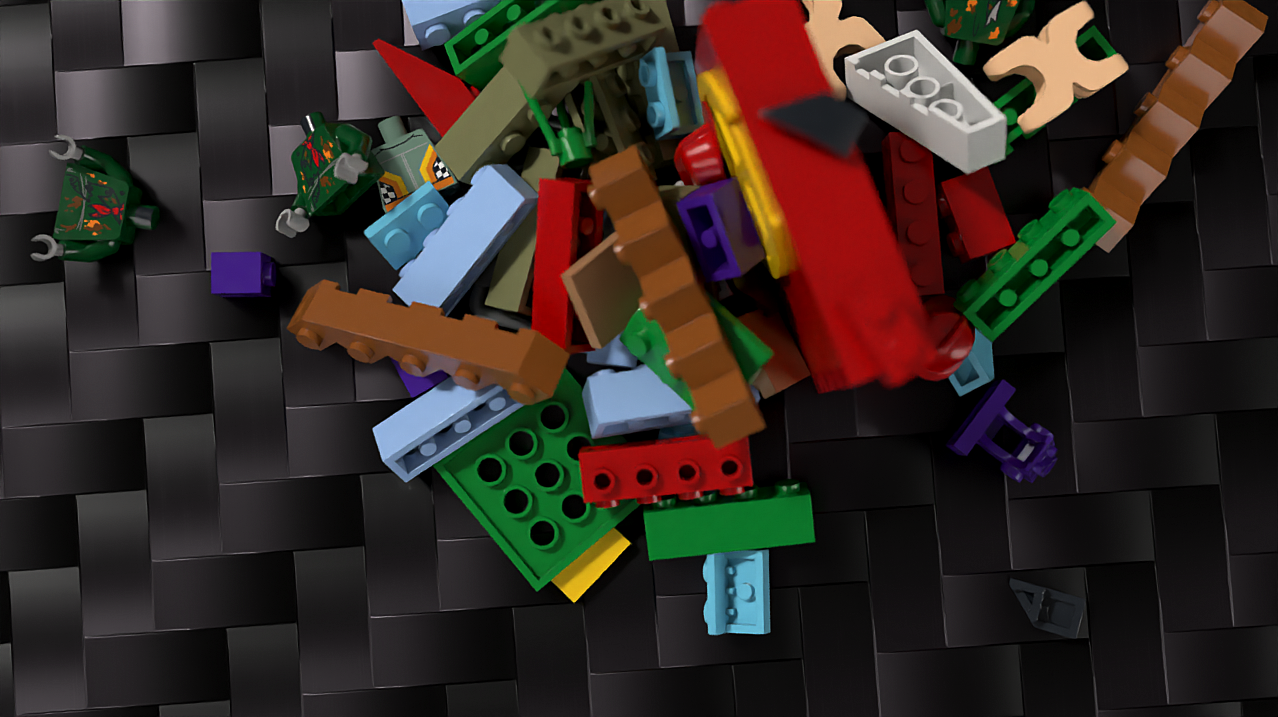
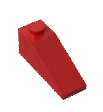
(435, 91)

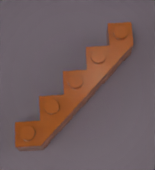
(1173, 111)
(675, 298)
(428, 341)

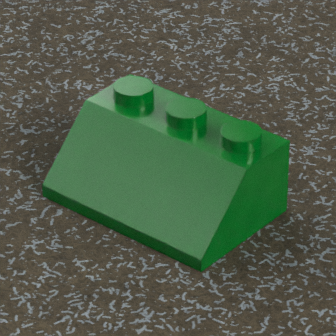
(650, 345)

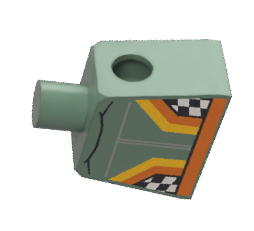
(409, 163)

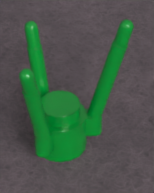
(572, 145)

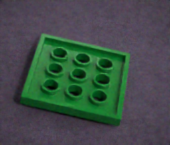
(487, 499)

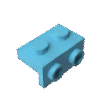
(671, 93)
(404, 228)
(737, 592)

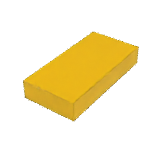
(591, 564)

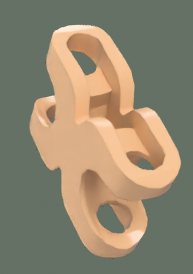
(838, 37)
(1055, 67)

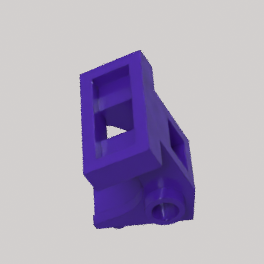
(1030, 457)

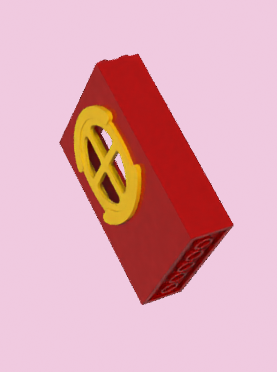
(808, 207)

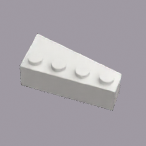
(927, 100)

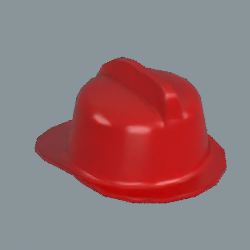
(699, 154)
(953, 336)

